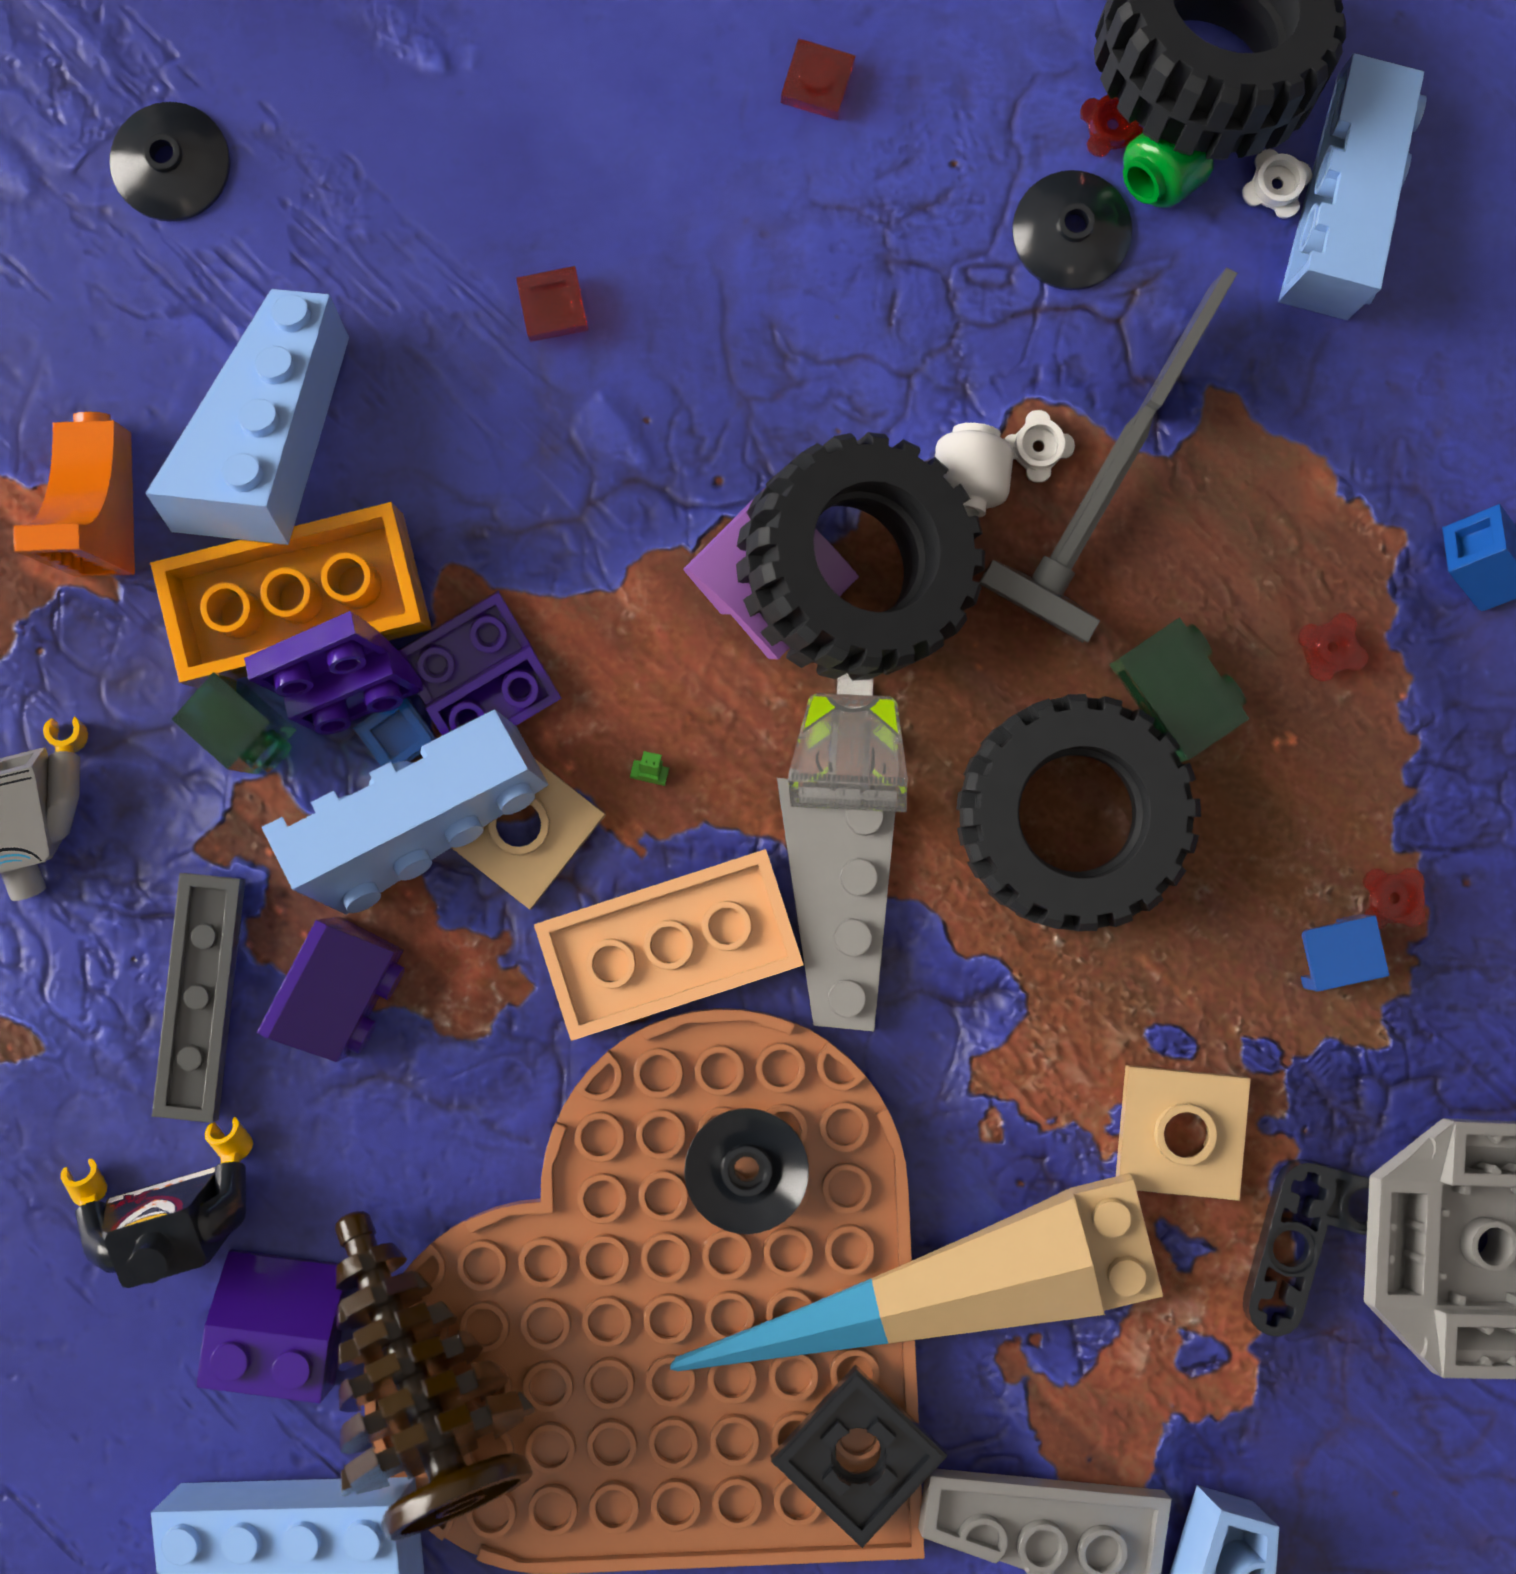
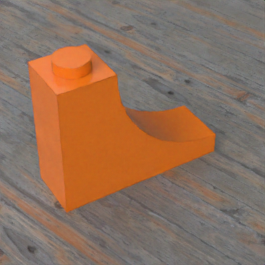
(87, 503)

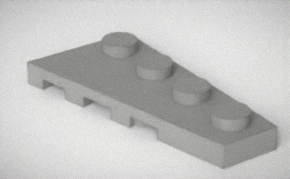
(840, 901)
(1047, 1522)

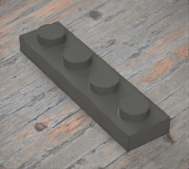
(198, 997)

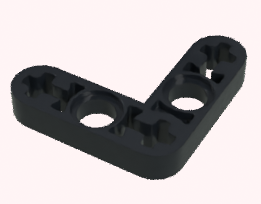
(1326, 1209)

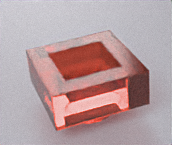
(817, 79)
(552, 304)

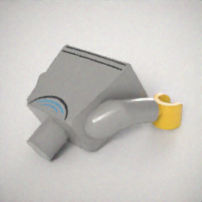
(37, 807)

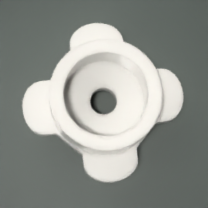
(1286, 168)
(1056, 445)

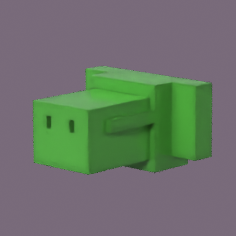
(650, 769)

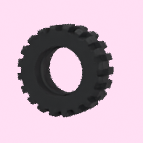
(1211, 95)
(920, 514)
(1158, 797)

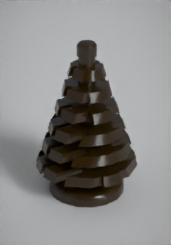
(416, 1392)

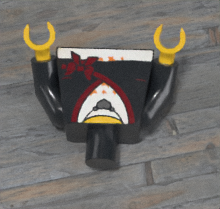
(168, 1223)

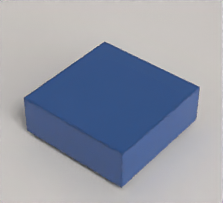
(395, 734)

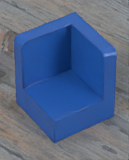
(1483, 556)
(1344, 953)

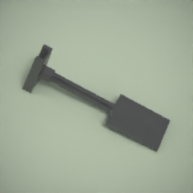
(1045, 590)

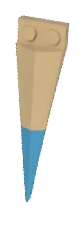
(1036, 1267)

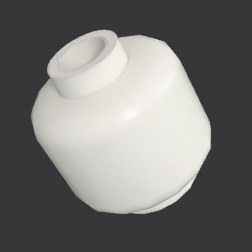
(979, 462)

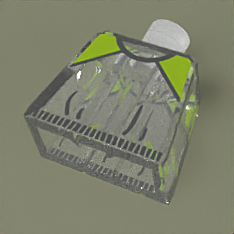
(850, 752)

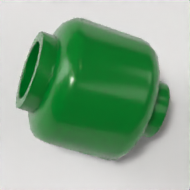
(1161, 175)

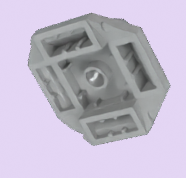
(1423, 1248)

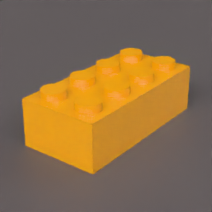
(256, 594)

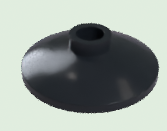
(185, 182)
(1066, 257)
(738, 1202)

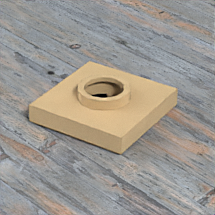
(531, 869)
(1149, 1103)

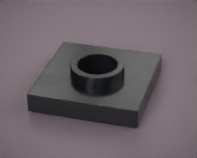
(865, 1499)

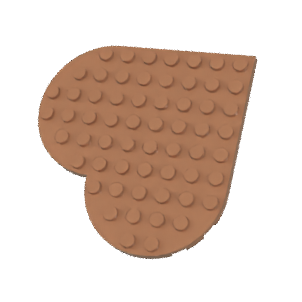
(623, 1274)

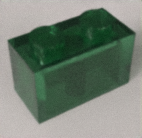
(1181, 687)
(235, 725)

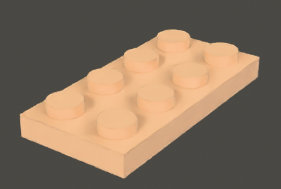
(668, 944)

